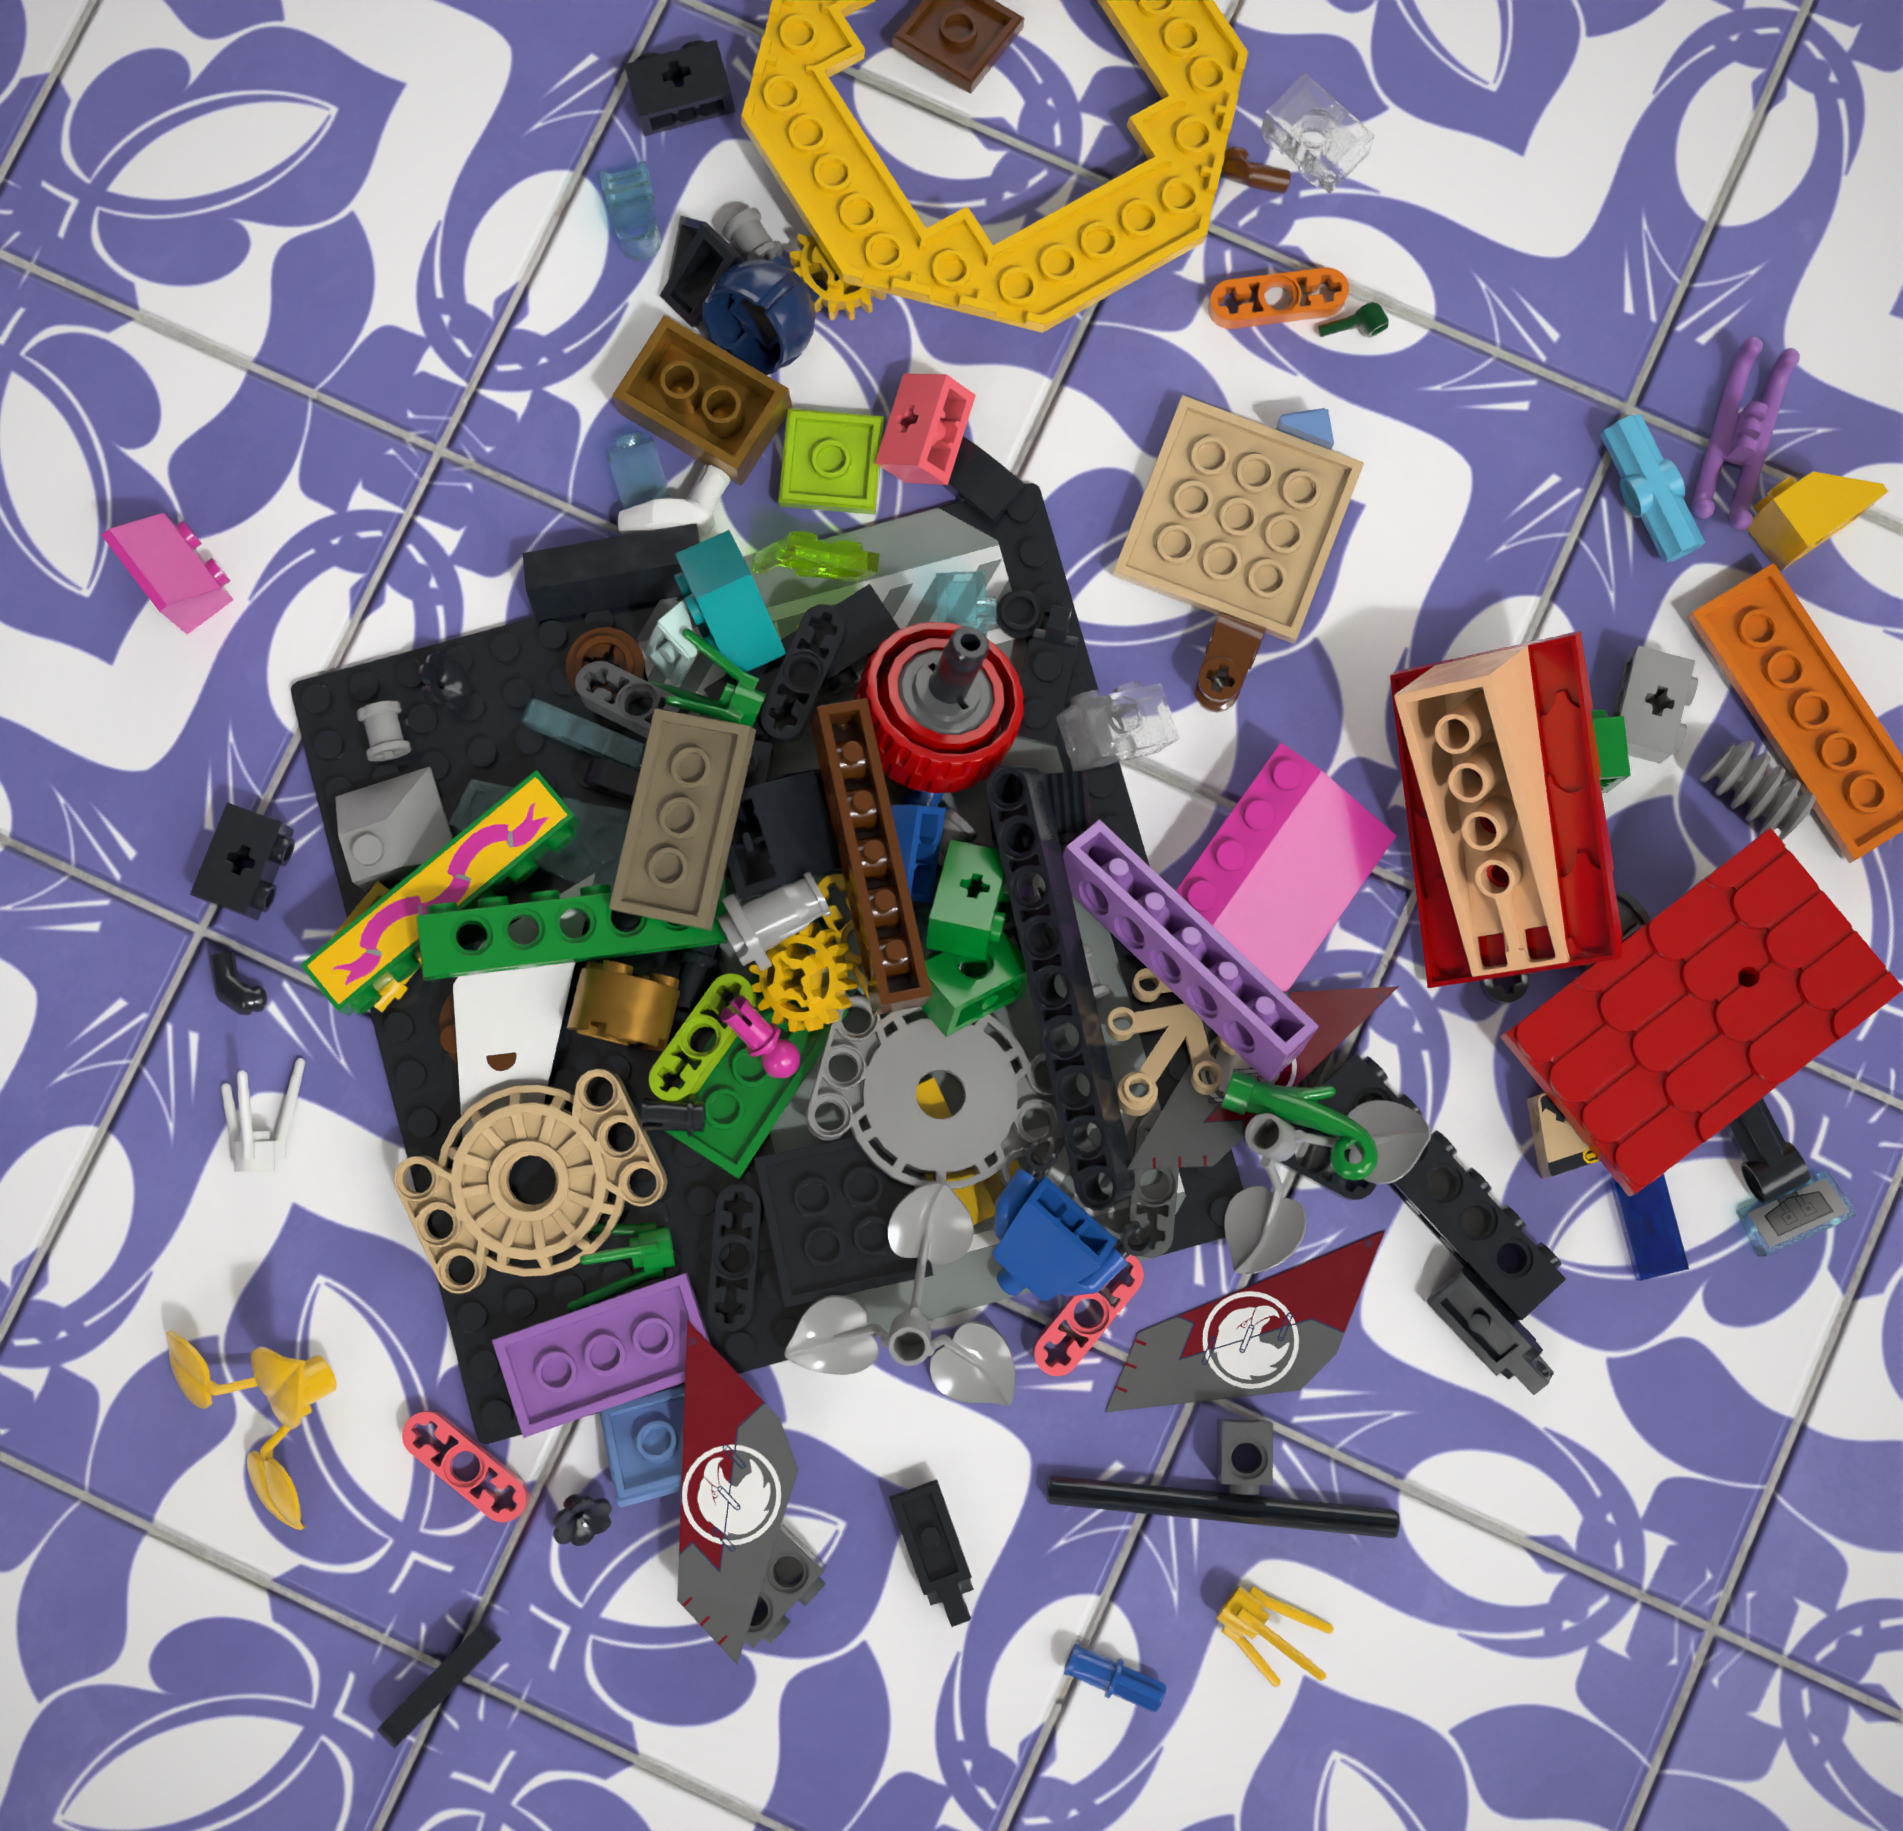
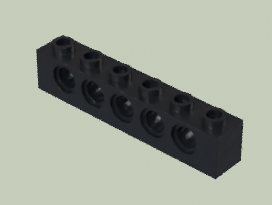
(1537, 1266)

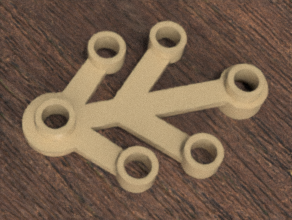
(1180, 1024)

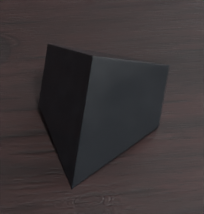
(696, 265)

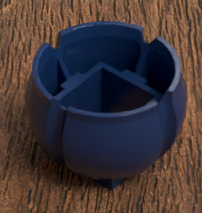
(761, 313)

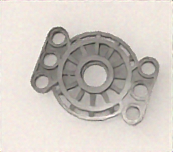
(887, 1100)

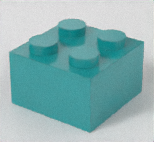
(727, 602)

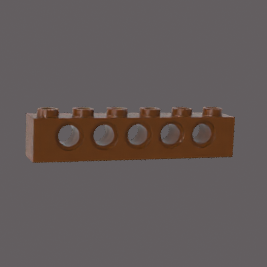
(870, 857)

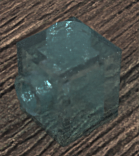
(964, 600)

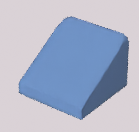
(1308, 425)

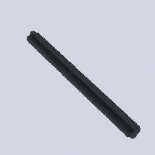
(1223, 1507)

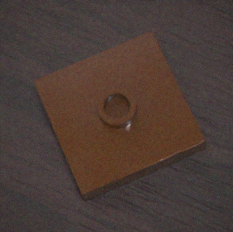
(958, 37)

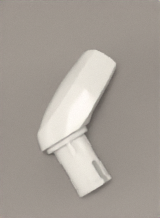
(678, 512)

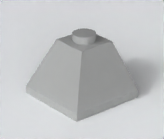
(391, 827)

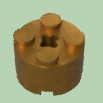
(624, 1005)

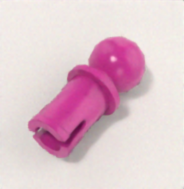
(778, 1057)

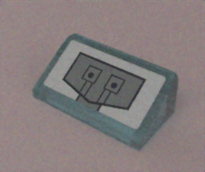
(1796, 1215)

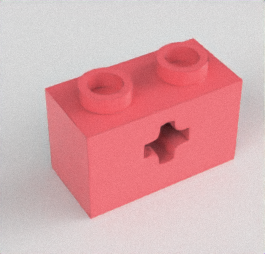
(925, 428)

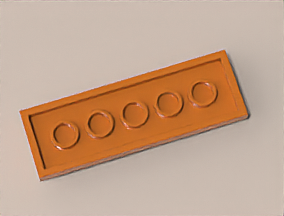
(1807, 708)

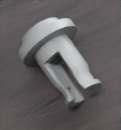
(771, 919)

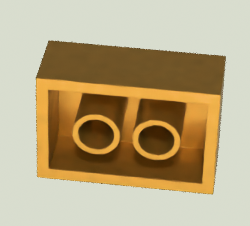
(702, 400)

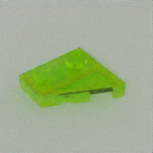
(817, 559)

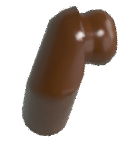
(1254, 175)

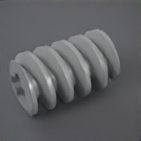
(1760, 788)

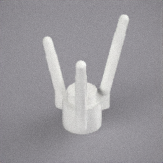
(253, 1149)

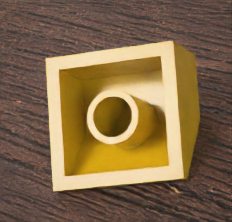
(1808, 512)

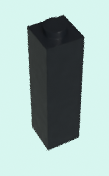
(606, 572)

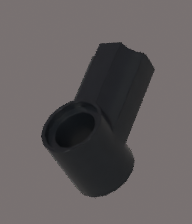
(1769, 1161)

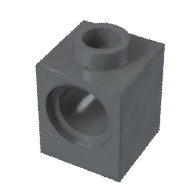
(1235, 1432)

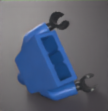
(1052, 1241)

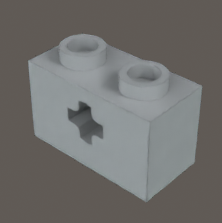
(1671, 682)

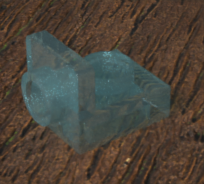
(637, 469)

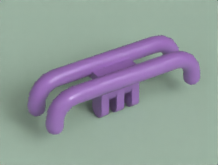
(1742, 436)

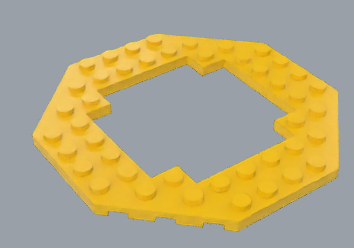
(1050, 265)

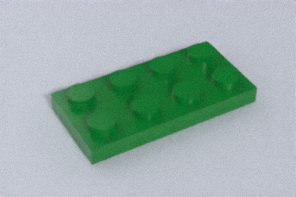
(746, 1100)

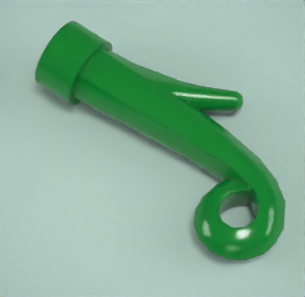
(1298, 1107)

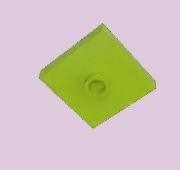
(831, 461)

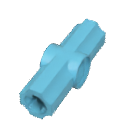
(1652, 488)

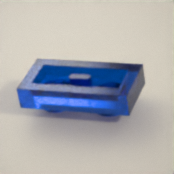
(1650, 1230)

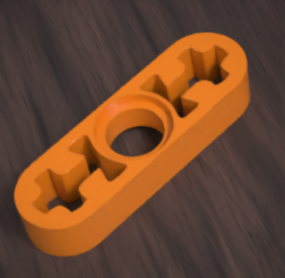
(1314, 307)

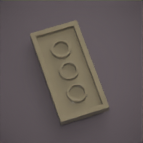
(682, 819)

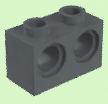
(782, 1595)

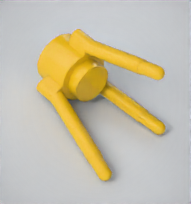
(1245, 1615)

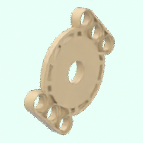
(479, 1191)

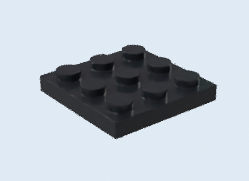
(832, 1220)

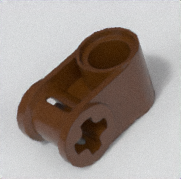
(1229, 657)

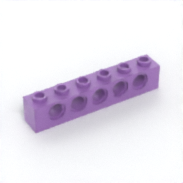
(1186, 952)

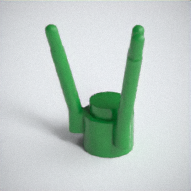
(737, 704)
(650, 1250)

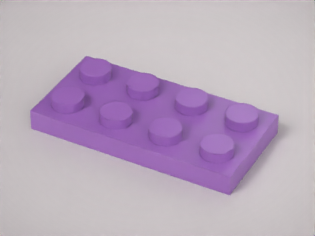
(599, 1355)

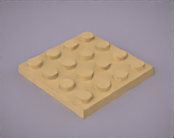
(1238, 518)

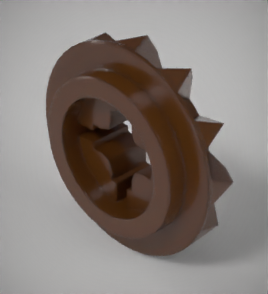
(596, 646)

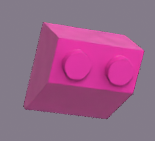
(170, 569)

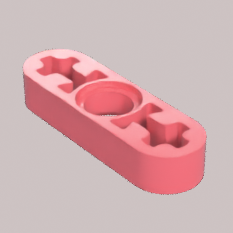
(1076, 1351)
(487, 1499)

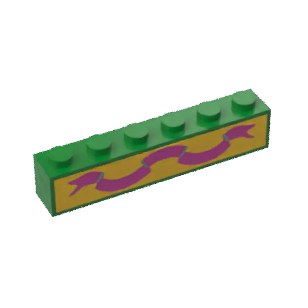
(470, 867)

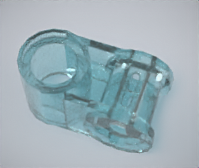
(631, 204)

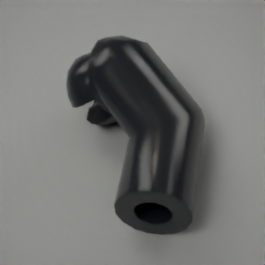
(233, 991)

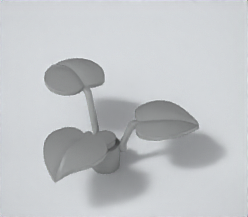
(1267, 1228)
(967, 1368)

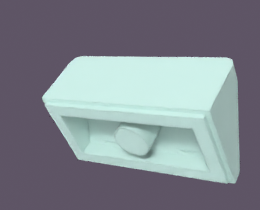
(669, 648)

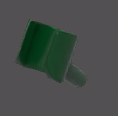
(1370, 317)

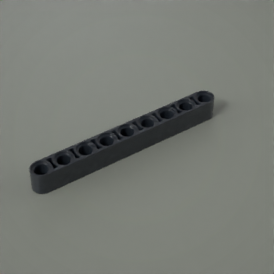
(1051, 1009)

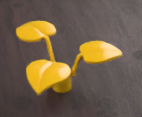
(290, 1390)

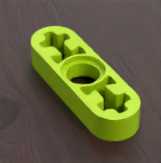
(681, 1041)

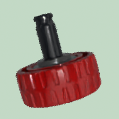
(941, 705)

